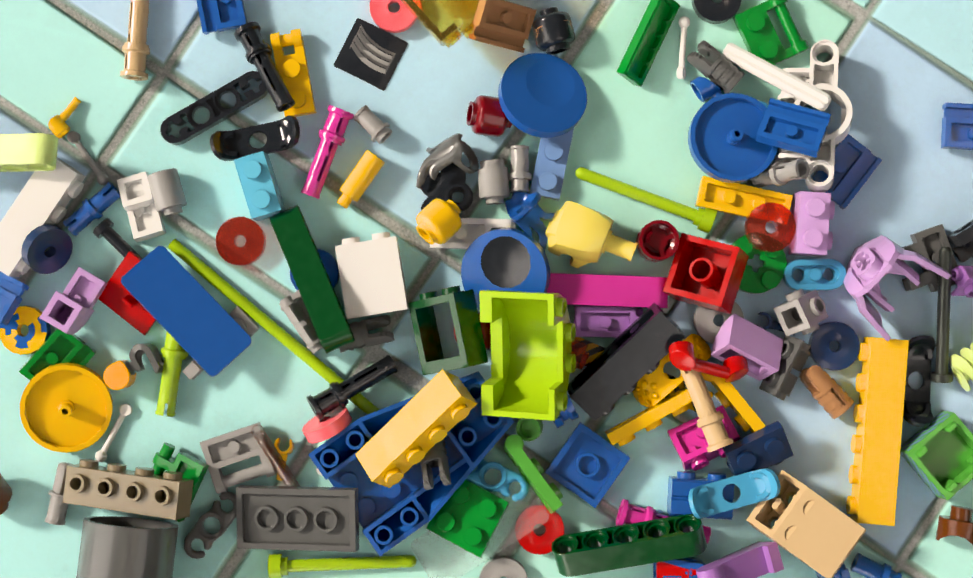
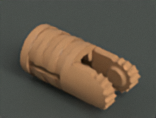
(826, 391)

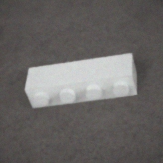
(38, 204)

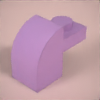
(74, 306)

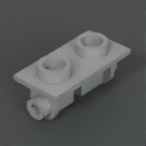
(299, 317)

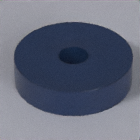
(38, 241)
(847, 349)

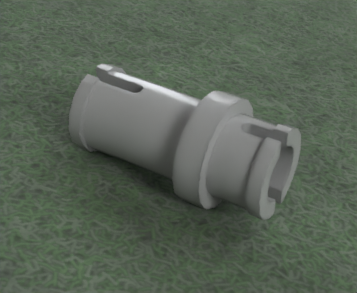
(519, 169)

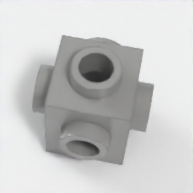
(801, 312)

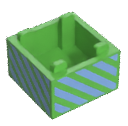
(941, 454)

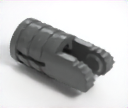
(715, 66)
(362, 336)
(435, 458)

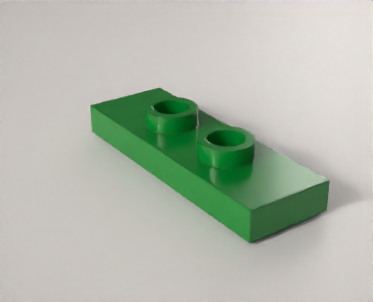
(647, 40)

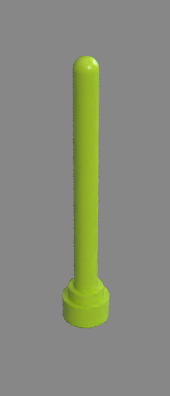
(701, 218)
(282, 566)

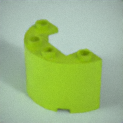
(528, 354)

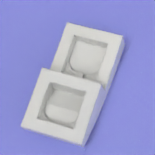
(140, 207)

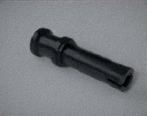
(260, 54)
(340, 393)

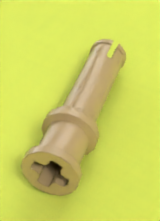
(136, 47)
(709, 418)

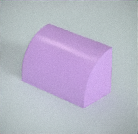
(750, 341)

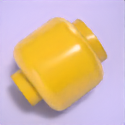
(438, 221)

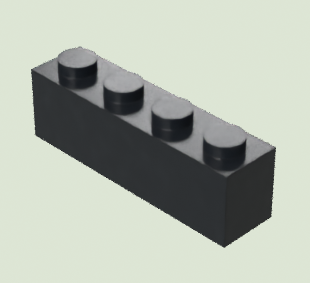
(624, 362)

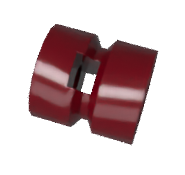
(657, 241)

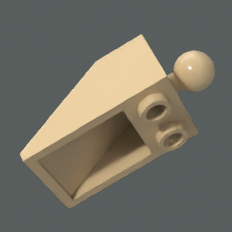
(807, 526)

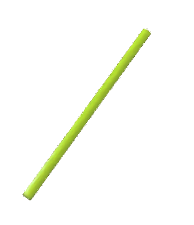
(265, 321)

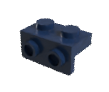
(758, 450)

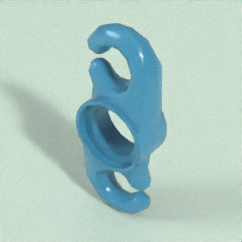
(508, 477)

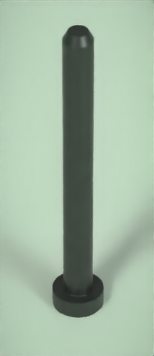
(941, 372)

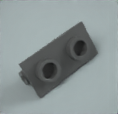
(793, 356)

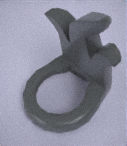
(443, 155)

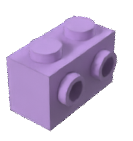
(812, 218)

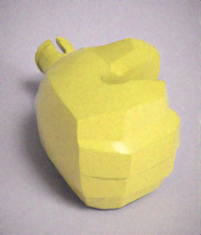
(585, 235)

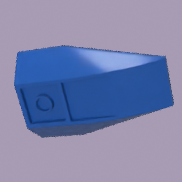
(399, 511)

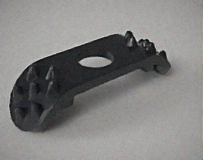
(236, 143)
(917, 401)

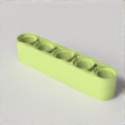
(28, 152)

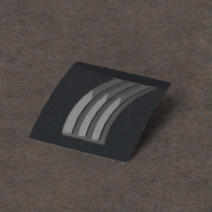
(370, 54)

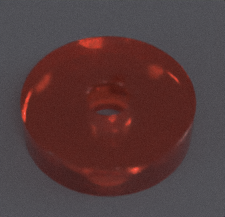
(784, 227)
(227, 236)

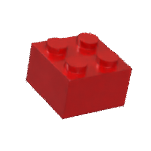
(706, 273)

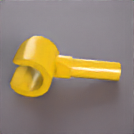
(57, 123)
(284, 454)

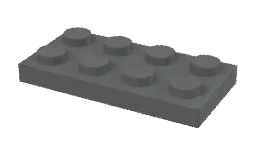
(297, 518)

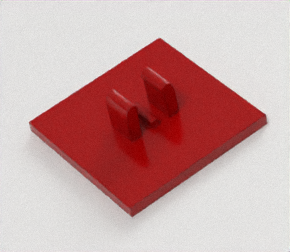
(122, 302)

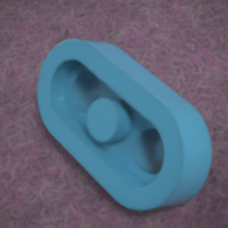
(812, 274)

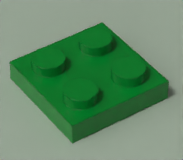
(469, 518)

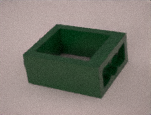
(466, 327)

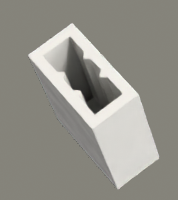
(371, 276)

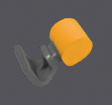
(123, 372)

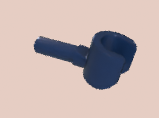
(774, 325)

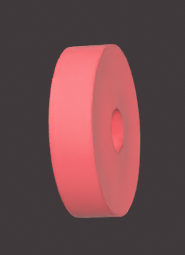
(389, 21)
(331, 425)

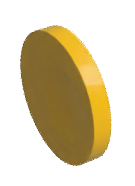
(66, 407)

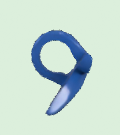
(526, 213)

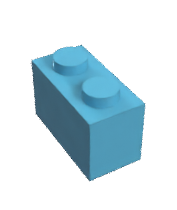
(259, 185)

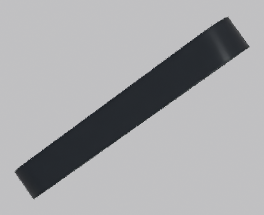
(217, 112)

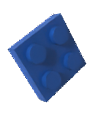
(587, 464)

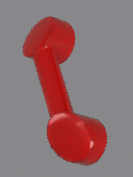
(682, 357)

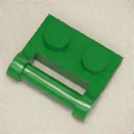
(761, 36)

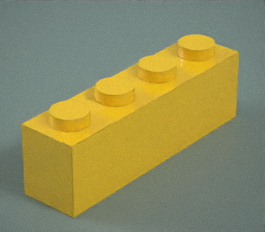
(416, 429)

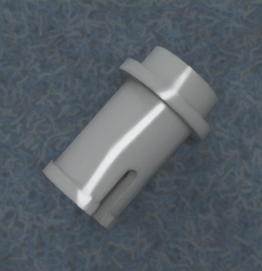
(373, 125)

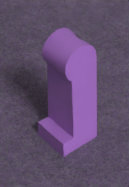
(745, 563)

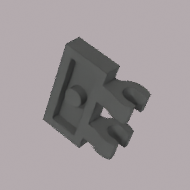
(928, 245)

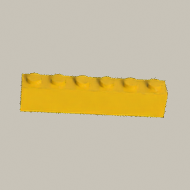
(878, 431)

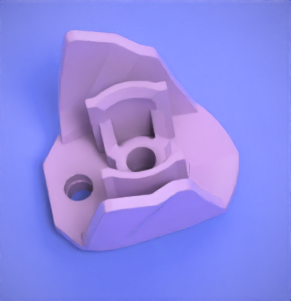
(870, 264)

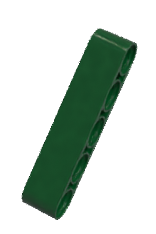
(312, 279)
(629, 545)

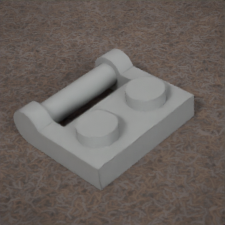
(234, 448)

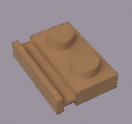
(502, 24)

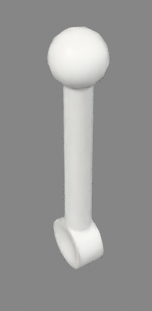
(683, 22)
(125, 410)

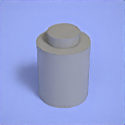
(167, 191)

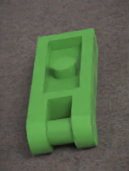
(532, 471)

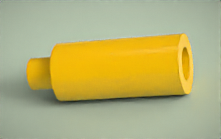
(360, 178)

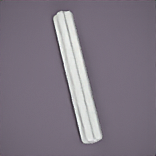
(777, 77)

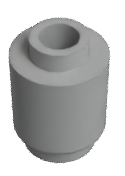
(493, 181)

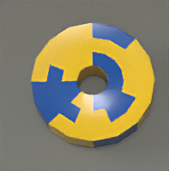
(37, 335)

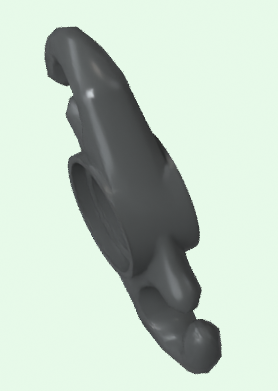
(199, 531)

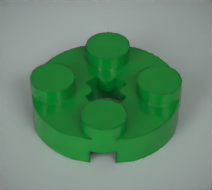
(766, 276)

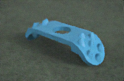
(753, 487)

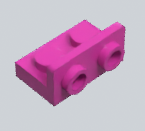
(692, 444)

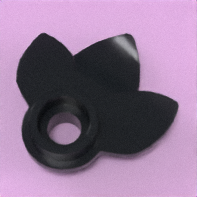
(447, 182)

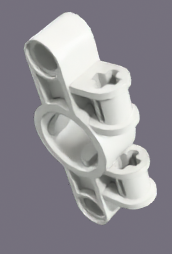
(824, 77)

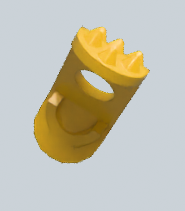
(656, 385)

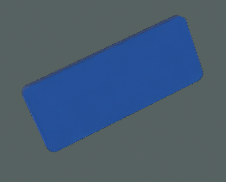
(186, 311)

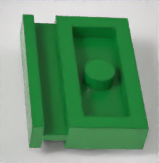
(56, 350)

